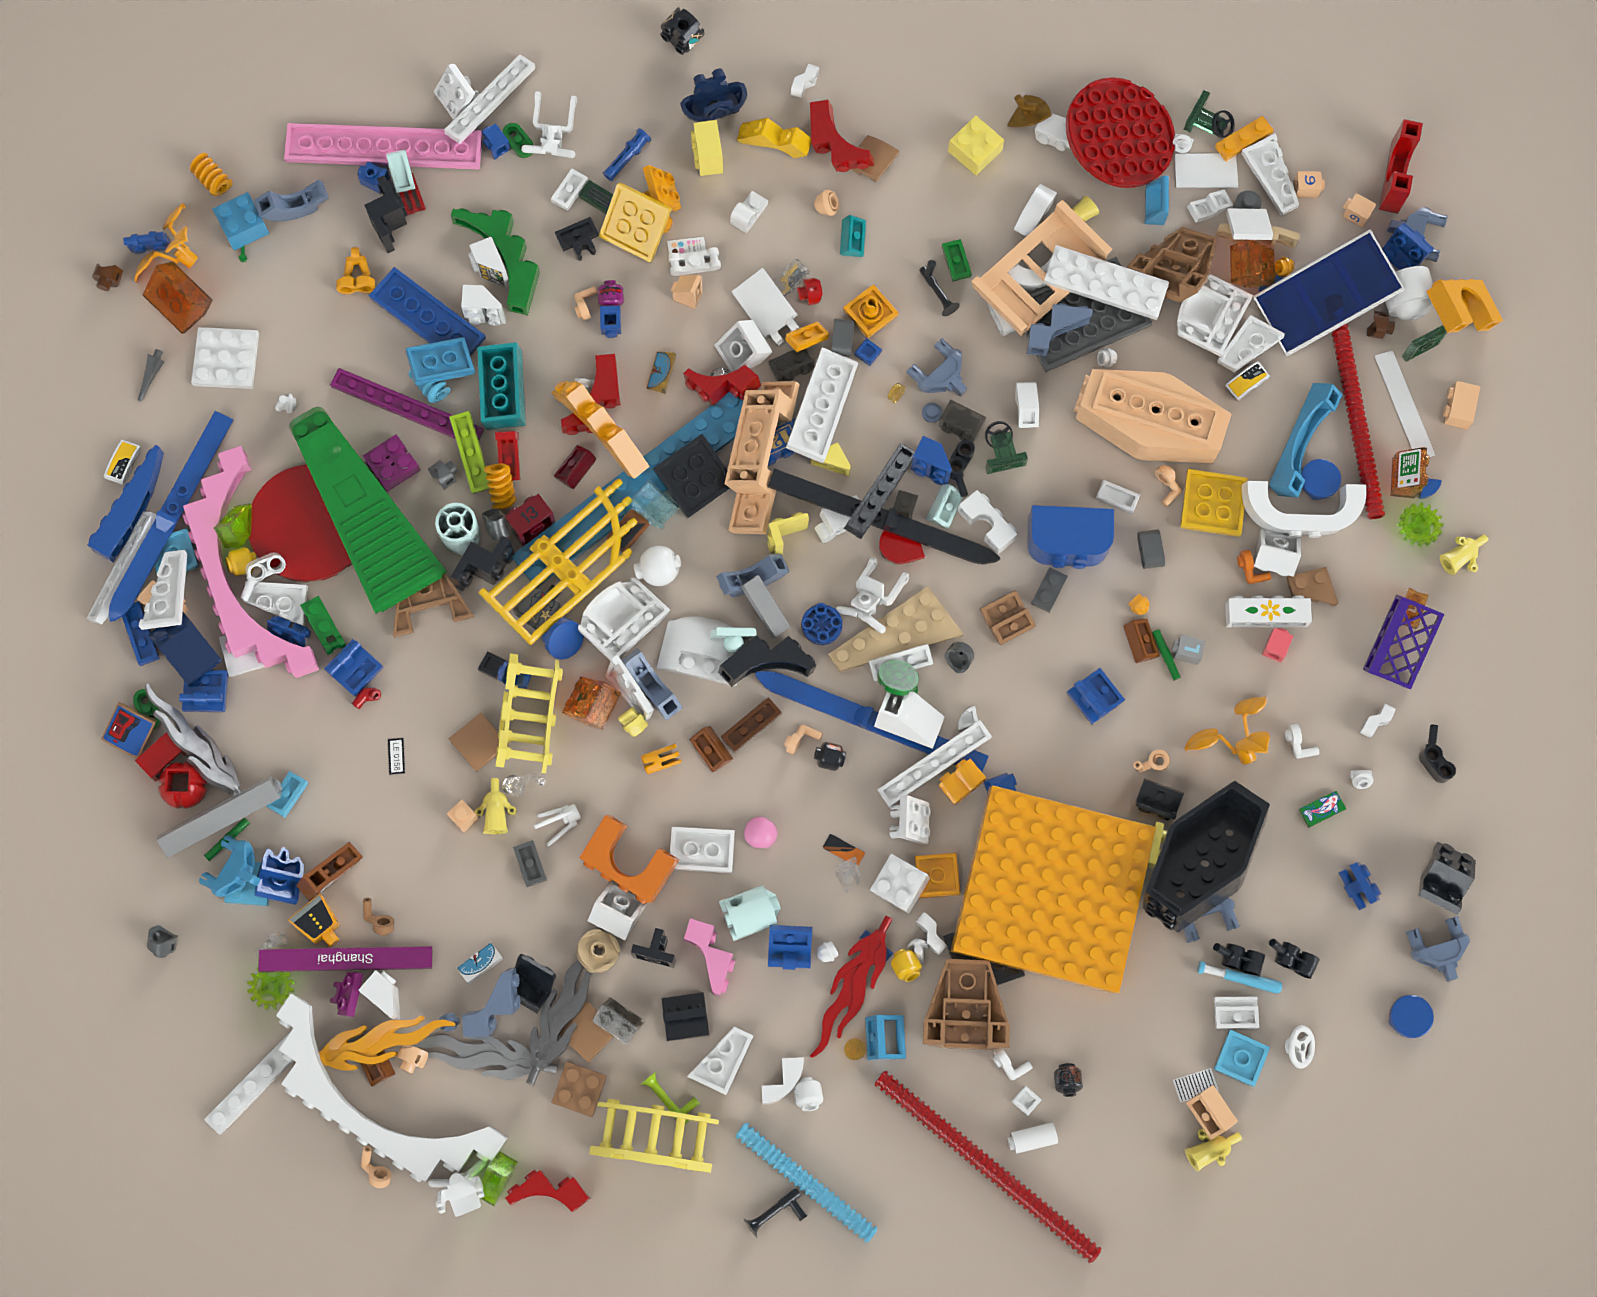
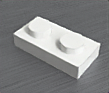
(569, 189)

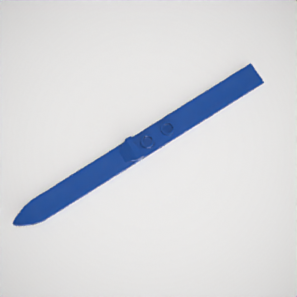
(169, 516)
(846, 710)

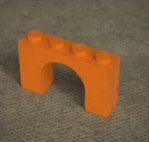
(600, 855)

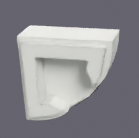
(968, 718)

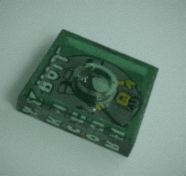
(1424, 343)

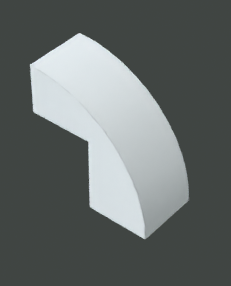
(1035, 210)
(792, 1072)

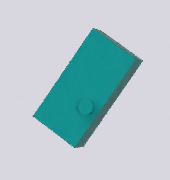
(501, 386)

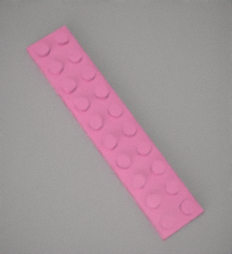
(370, 144)

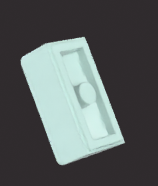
(944, 506)

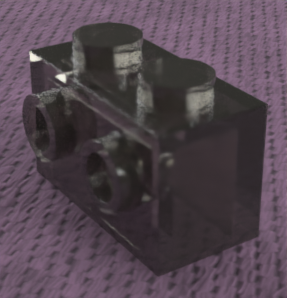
(961, 421)

